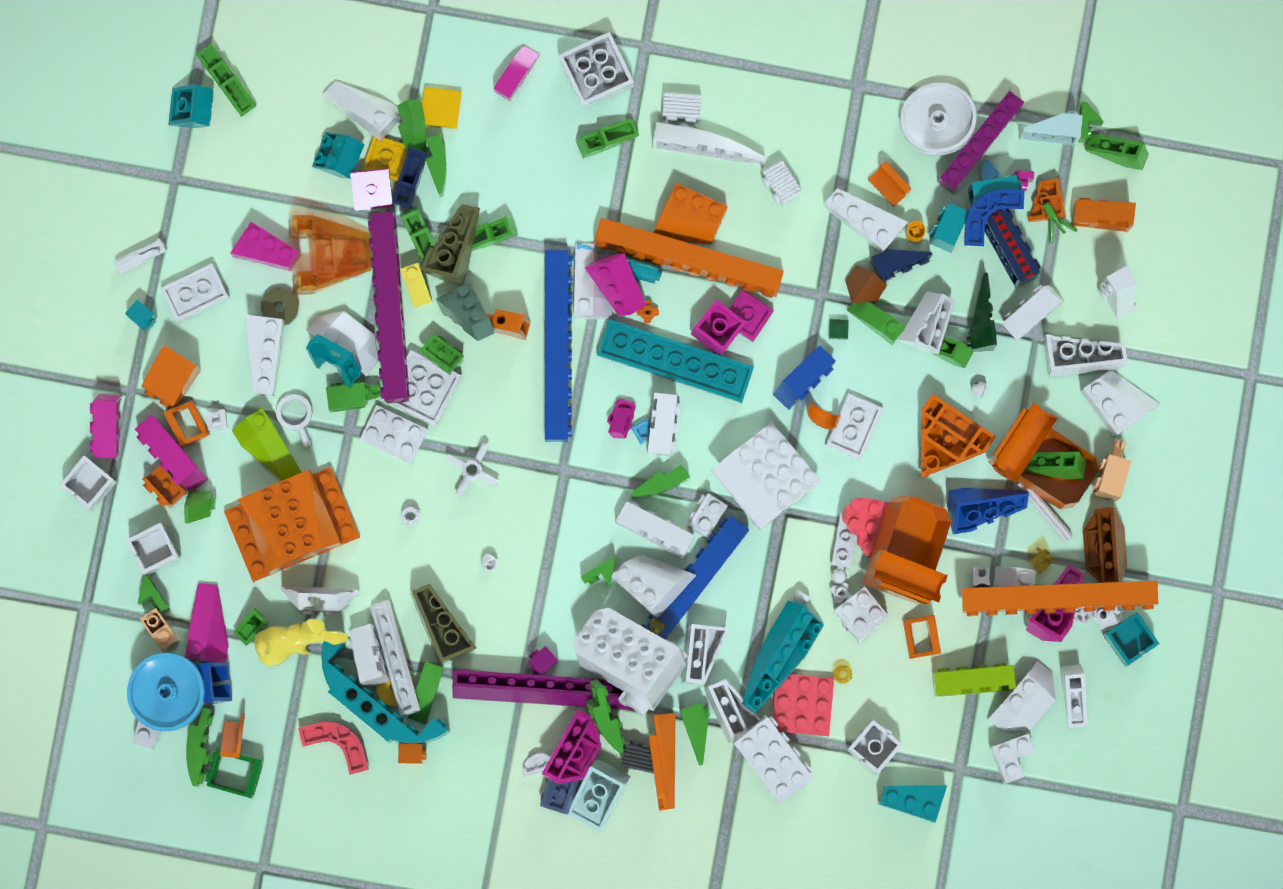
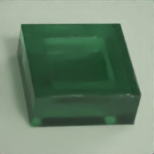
(838, 329)

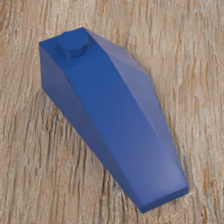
(980, 505)

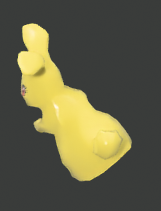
(279, 643)

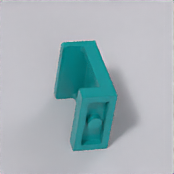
(324, 350)

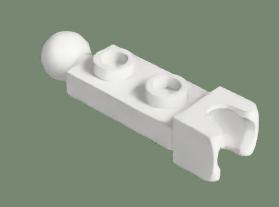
(842, 552)

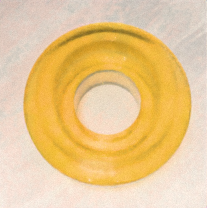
(838, 679)

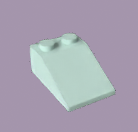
(1057, 129)
(598, 794)

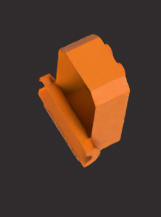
(1034, 434)
(909, 551)

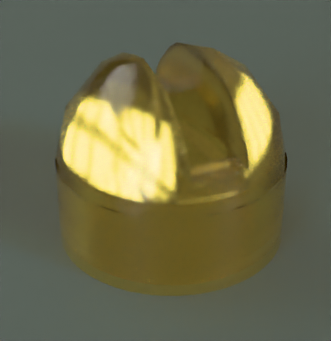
(656, 626)

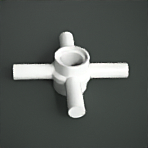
(464, 465)

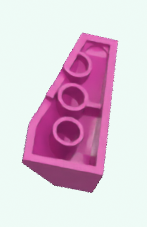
(207, 631)

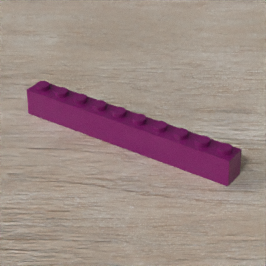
(389, 308)
(530, 689)

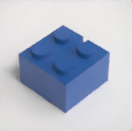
(212, 673)

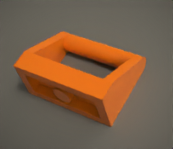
(170, 416)
(932, 633)

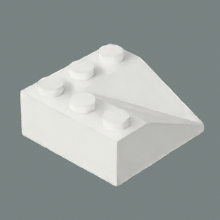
(596, 70)

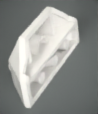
(350, 335)
(320, 599)
(1027, 702)

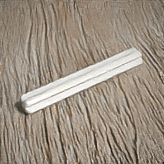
(1047, 513)

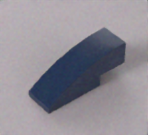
(409, 178)

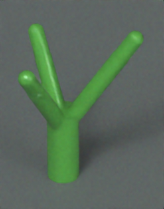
(1053, 218)

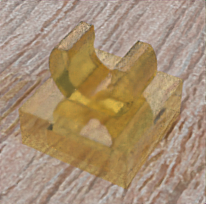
(1042, 560)

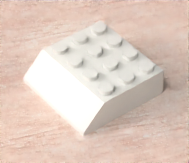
(766, 476)

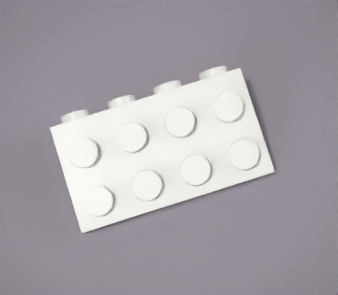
(773, 759)

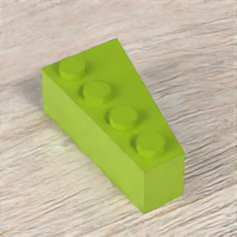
(974, 681)

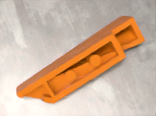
(663, 759)

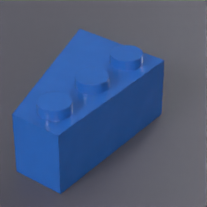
(804, 377)

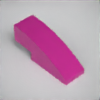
(516, 73)

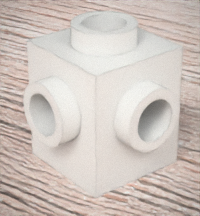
(1107, 618)

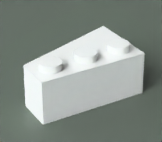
(1119, 292)
(1032, 311)
(928, 323)
(663, 425)
(702, 648)
(368, 656)

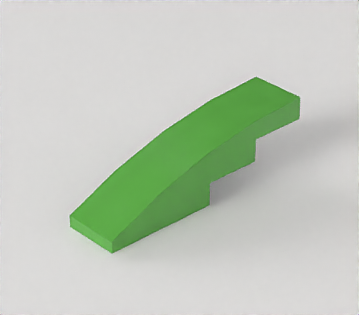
(226, 80)

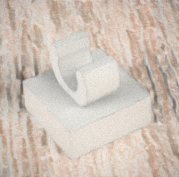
(216, 420)

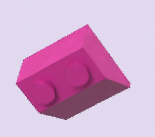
(718, 328)

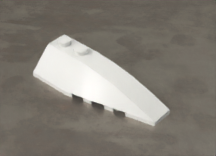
(702, 143)

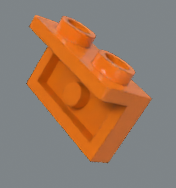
(163, 487)

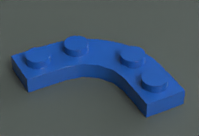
(982, 209)

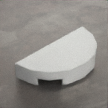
(536, 763)

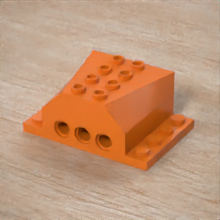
(291, 522)

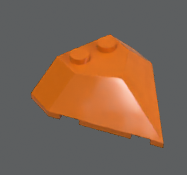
(949, 437)

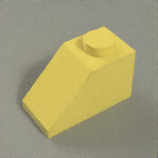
(416, 285)

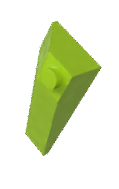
(264, 443)

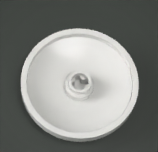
(938, 119)

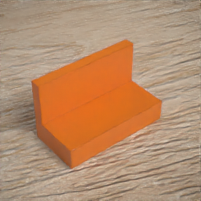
(889, 184)
(232, 738)

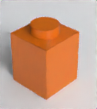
(411, 754)

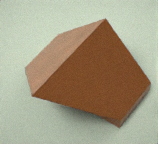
(864, 285)

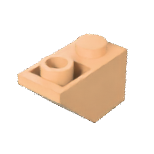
(160, 630)

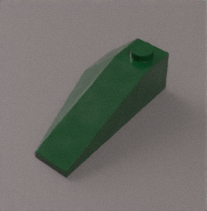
(982, 329)

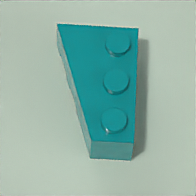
(914, 800)

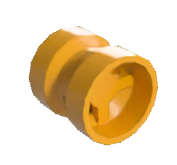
(918, 230)

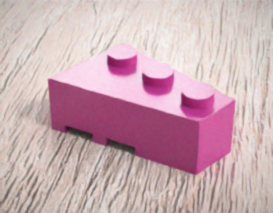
(264, 248)
(617, 283)
(105, 426)

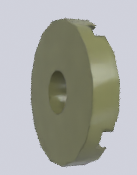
(280, 296)

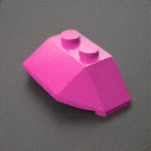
(574, 751)

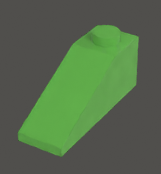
(1117, 150)
(877, 321)
(1057, 464)
(696, 725)

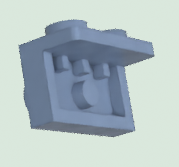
(558, 796)

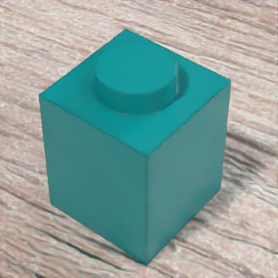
(141, 315)

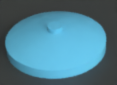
(166, 692)

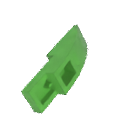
(603, 718)
(196, 755)

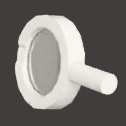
(295, 414)

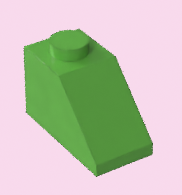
(954, 352)
(198, 505)

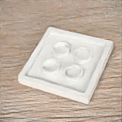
(428, 389)

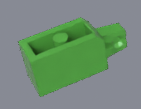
(349, 398)

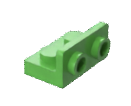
(442, 354)

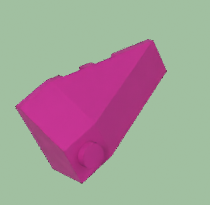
(1056, 625)

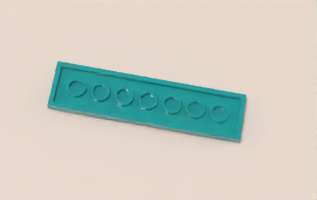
(675, 361)

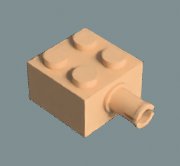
(1112, 474)

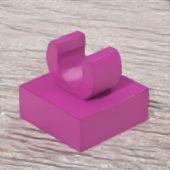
(1025, 177)

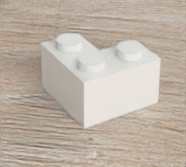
(1006, 757)

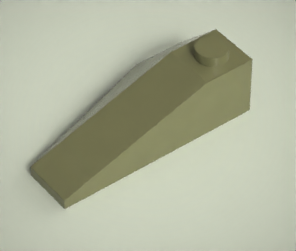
(452, 251)

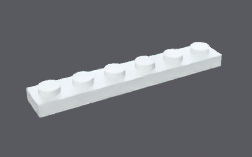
(395, 658)

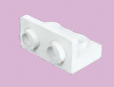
(707, 515)

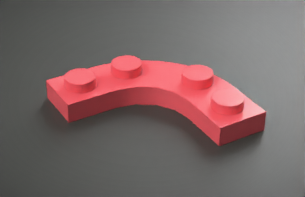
(342, 737)

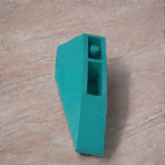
(781, 653)

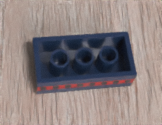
(1011, 248)

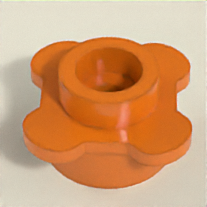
(648, 317)

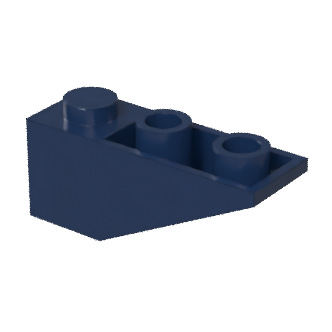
(895, 261)

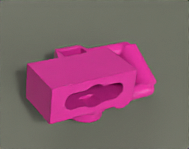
(621, 418)

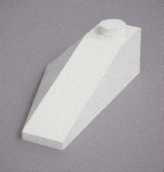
(369, 111)
(588, 299)

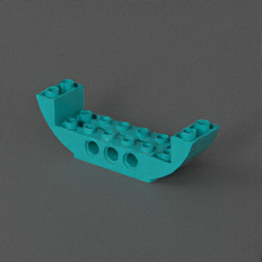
(393, 729)

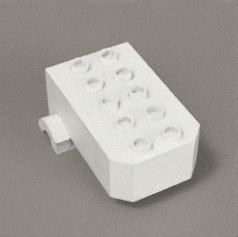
(629, 658)

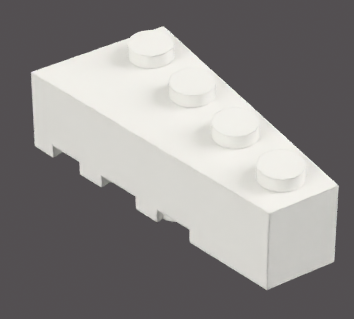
(866, 220)
(264, 347)
(1079, 356)

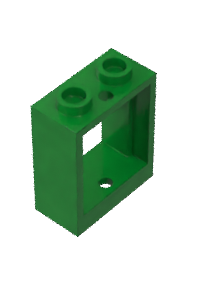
(252, 782)

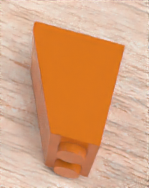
(170, 377)

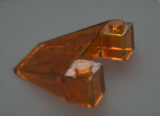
(334, 252)

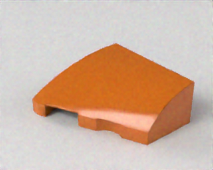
(1050, 192)

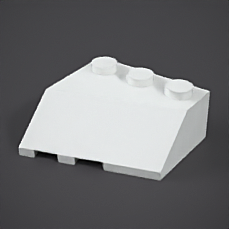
(1117, 402)
(652, 582)

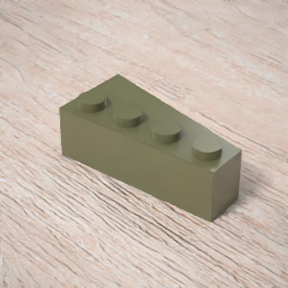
(442, 629)

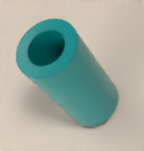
(644, 270)

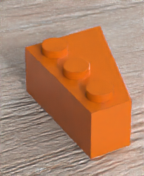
(1104, 214)

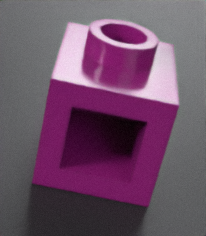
(541, 661)

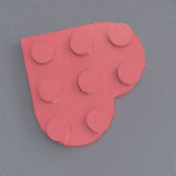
(864, 519)

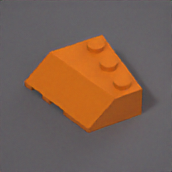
(690, 216)

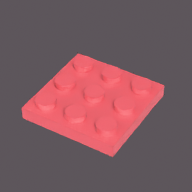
(804, 705)

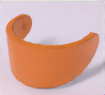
(822, 418)

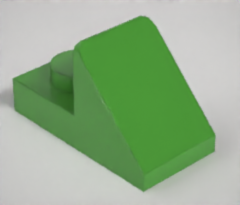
(1089, 117)
(605, 569)
(149, 591)
(250, 626)

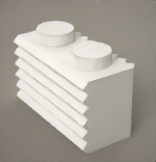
(681, 107)
(781, 183)

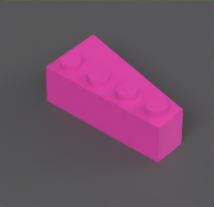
(170, 453)

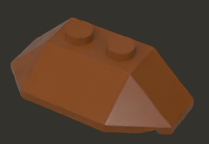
(1105, 546)

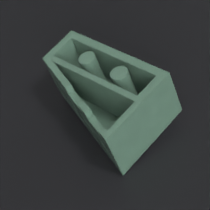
(466, 311)

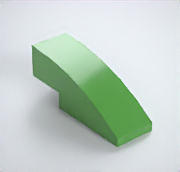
(413, 127)
(607, 138)
(437, 163)
(417, 231)
(494, 232)
(660, 483)
(427, 691)

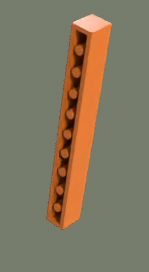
(688, 257)
(1059, 597)

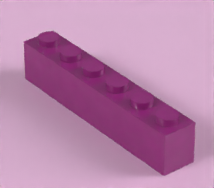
(980, 142)

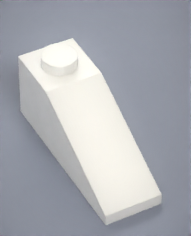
(1074, 695)

